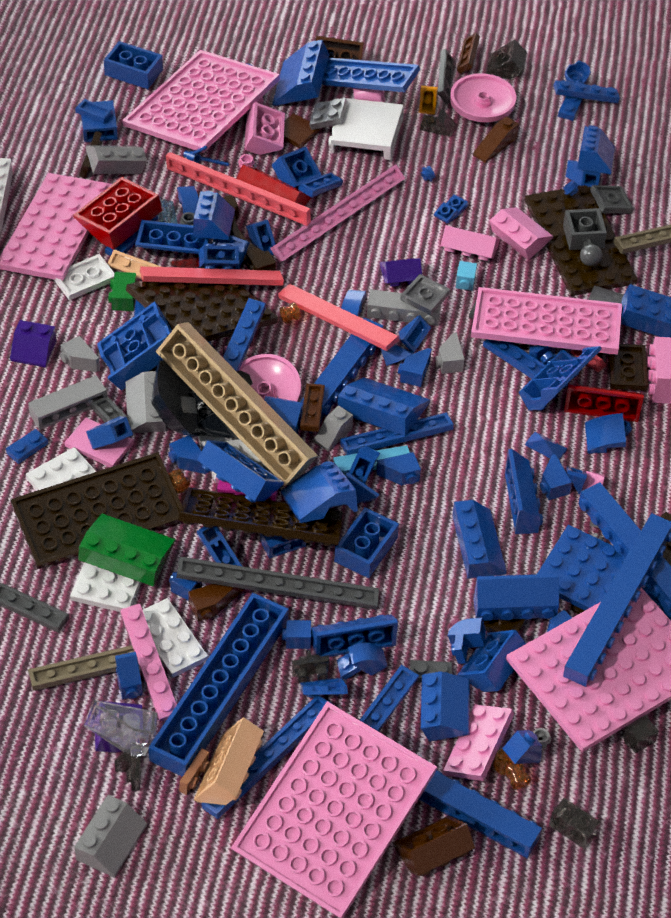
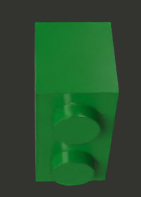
(119, 297)

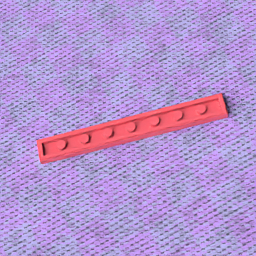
(211, 276)
(339, 317)

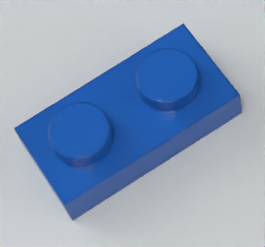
(569, 108)
(27, 446)

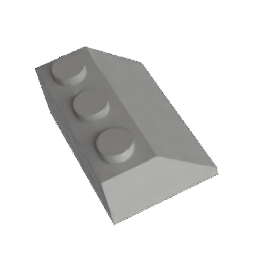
(116, 159)
(140, 411)
(110, 836)

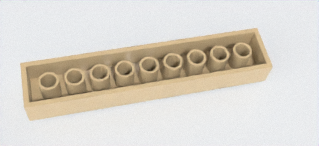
(236, 403)

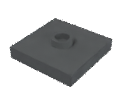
(611, 199)

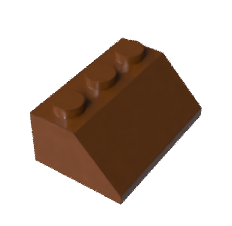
(343, 48)
(434, 845)

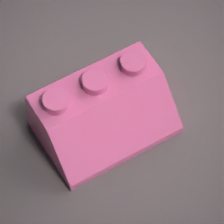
(264, 129)
(520, 231)
(469, 243)

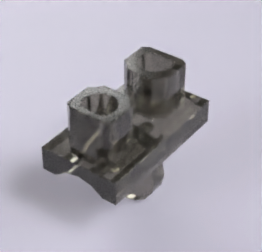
(310, 665)

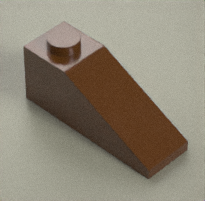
(497, 139)
(211, 600)

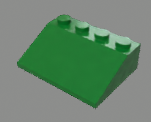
(125, 549)

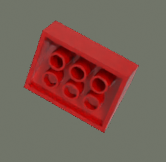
(118, 212)

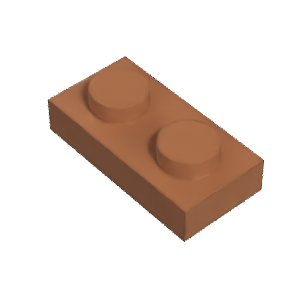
(190, 778)

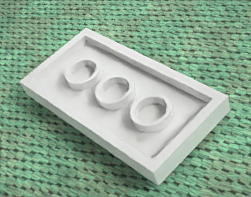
(173, 639)

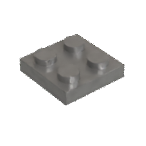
(328, 113)
(425, 294)

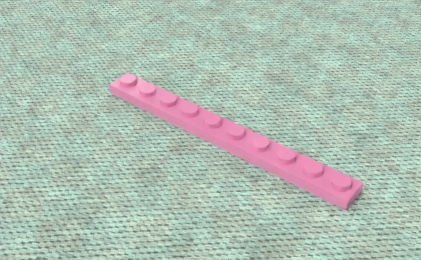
(337, 213)

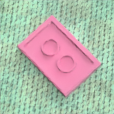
(107, 455)

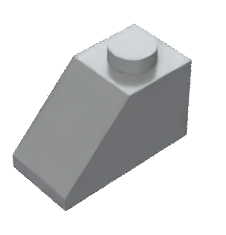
(79, 355)
(450, 356)
(334, 428)

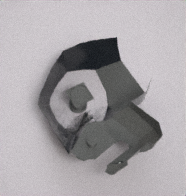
(183, 409)

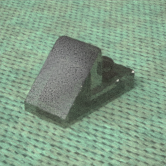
(439, 125)
(131, 765)

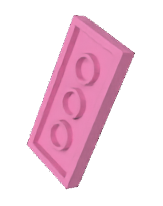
(476, 751)

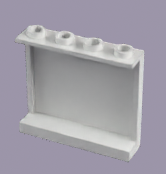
(368, 126)

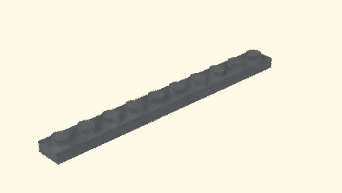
(277, 583)

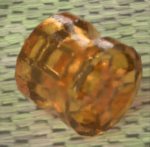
(290, 313)
(179, 481)
(500, 761)
(518, 776)

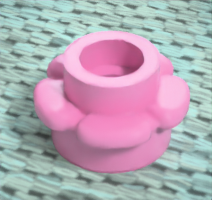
(246, 159)

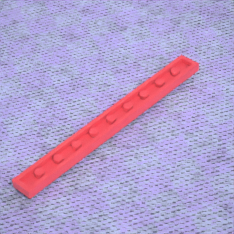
(239, 189)

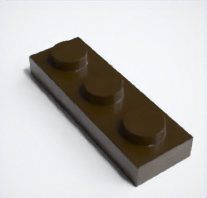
(86, 167)

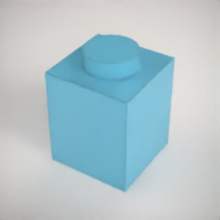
(466, 275)

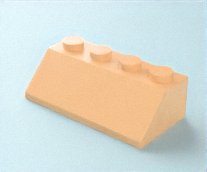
(230, 764)

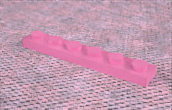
(149, 661)

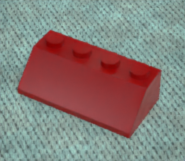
(271, 184)
(602, 402)

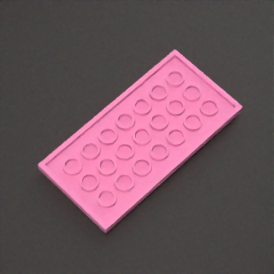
(48, 233)
(546, 320)

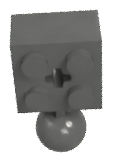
(587, 232)

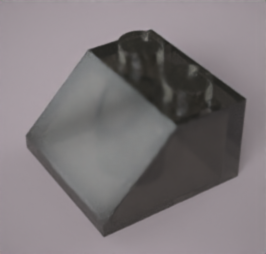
(507, 61)

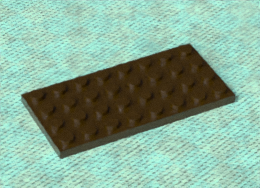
(549, 213)
(61, 514)
(266, 517)

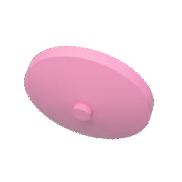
(483, 97)
(273, 376)

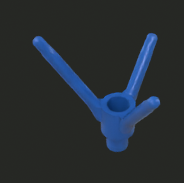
(195, 157)

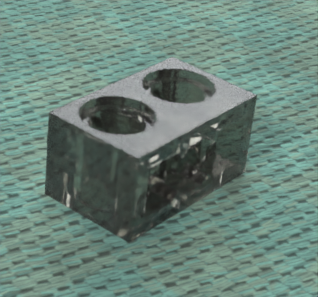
(574, 823)

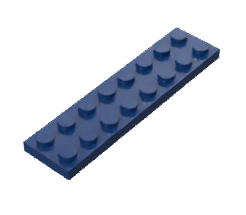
(369, 74)

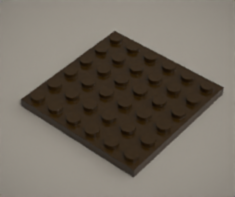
(207, 307)

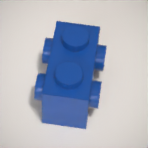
(221, 256)

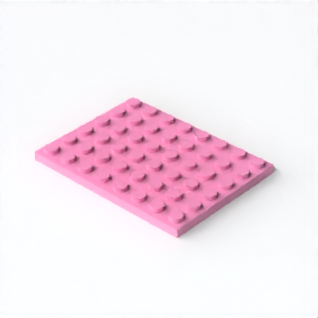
(201, 100)
(626, 685)
(334, 809)

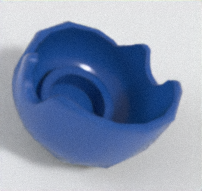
(578, 72)

